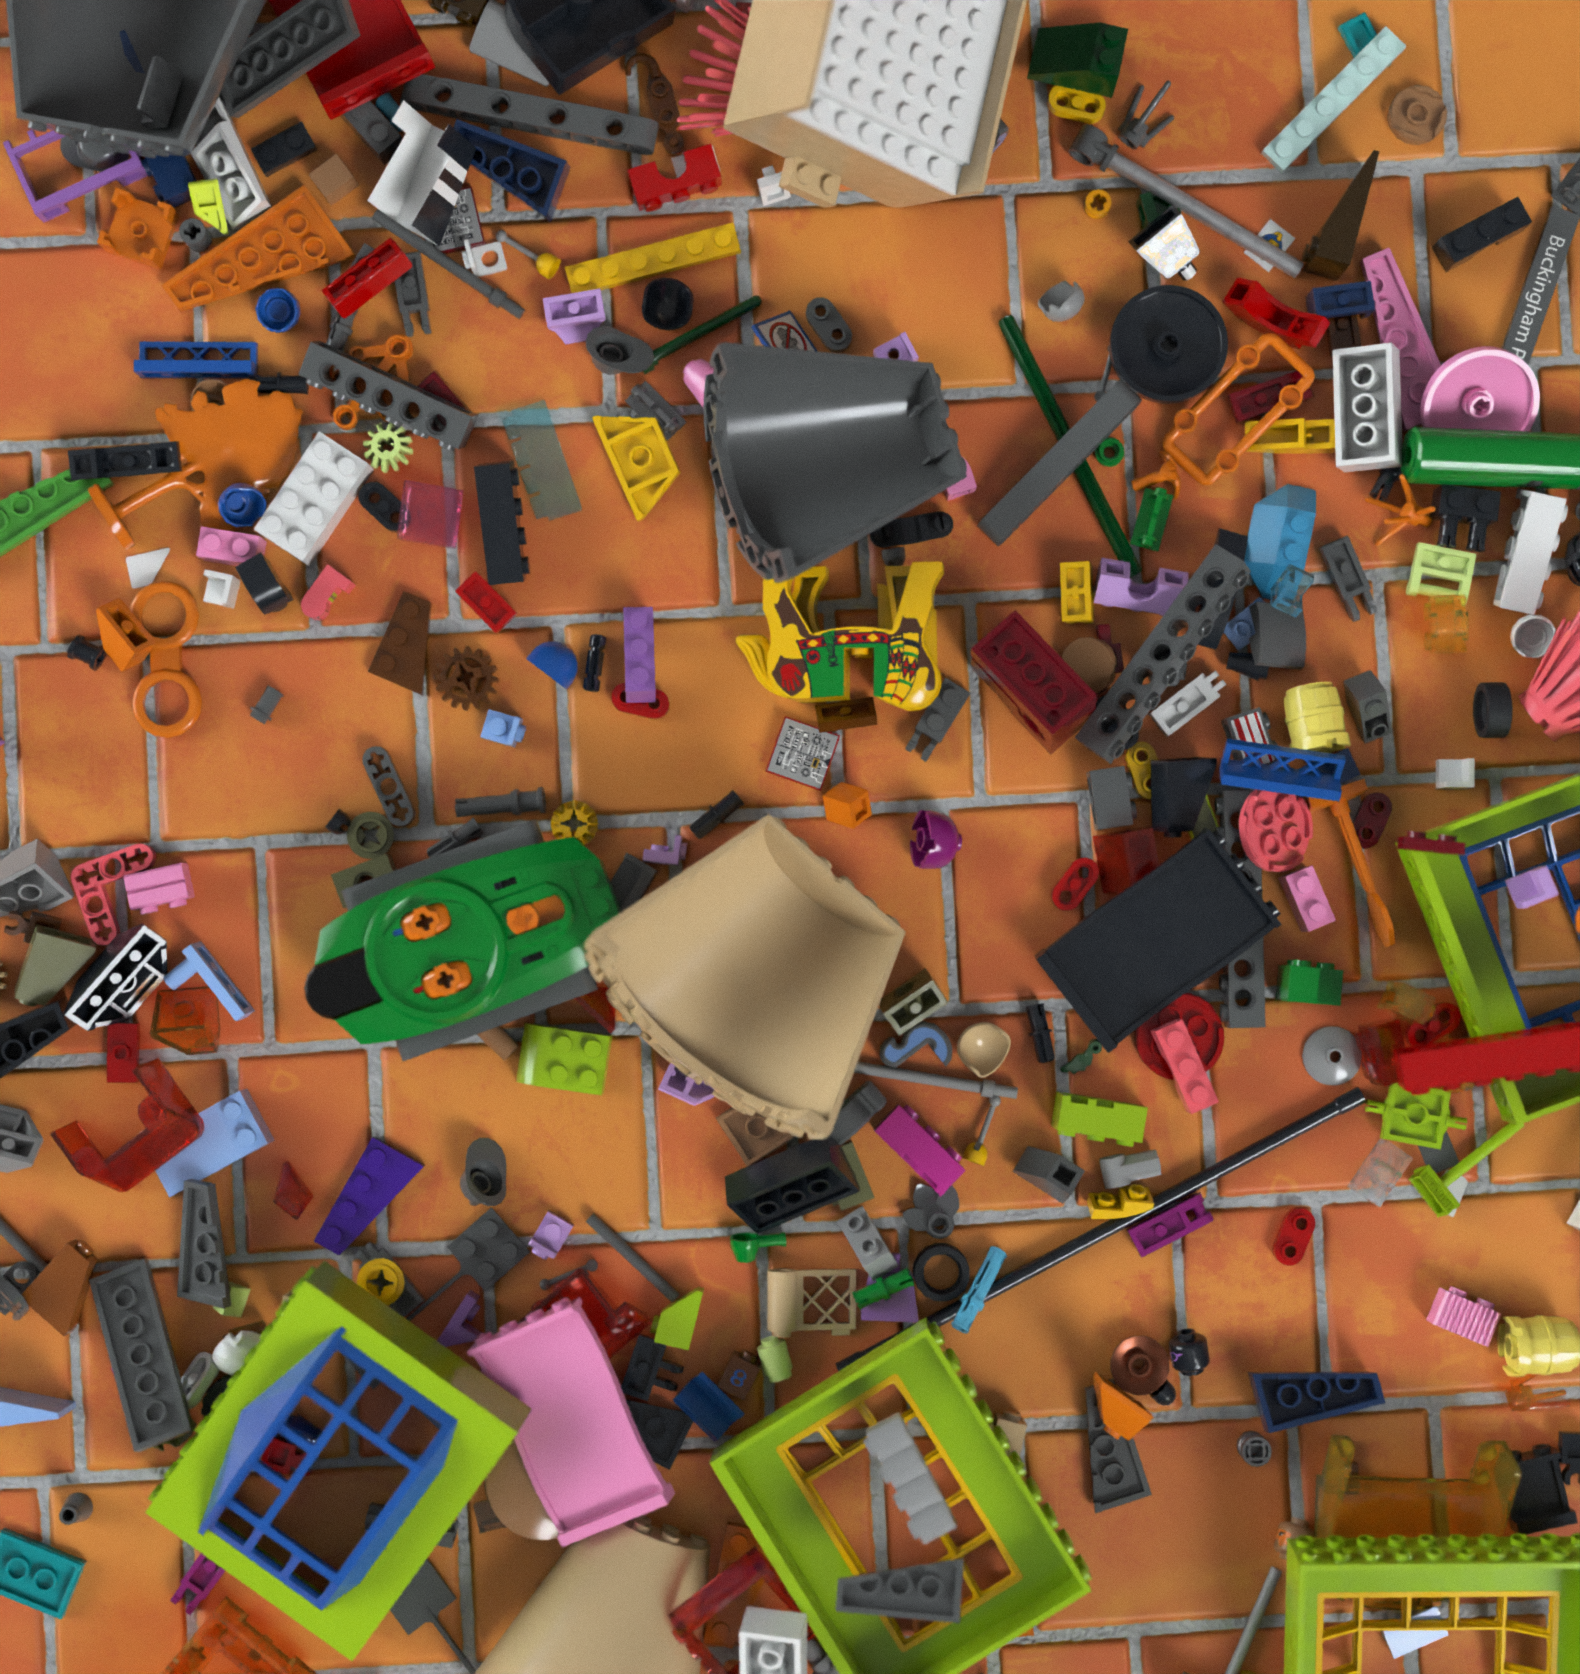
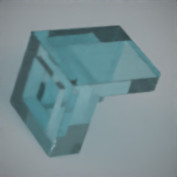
(1289, 589)

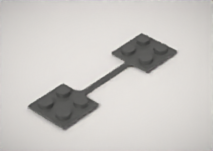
(485, 1253)
(422, 1603)

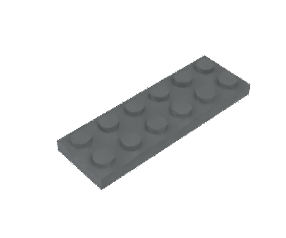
(288, 50)
(141, 1355)

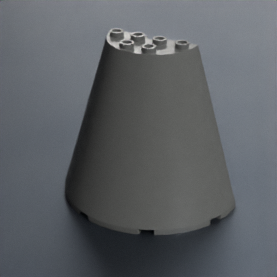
(821, 449)

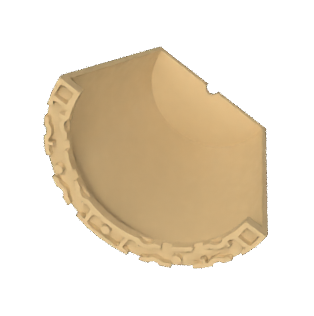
(754, 975)

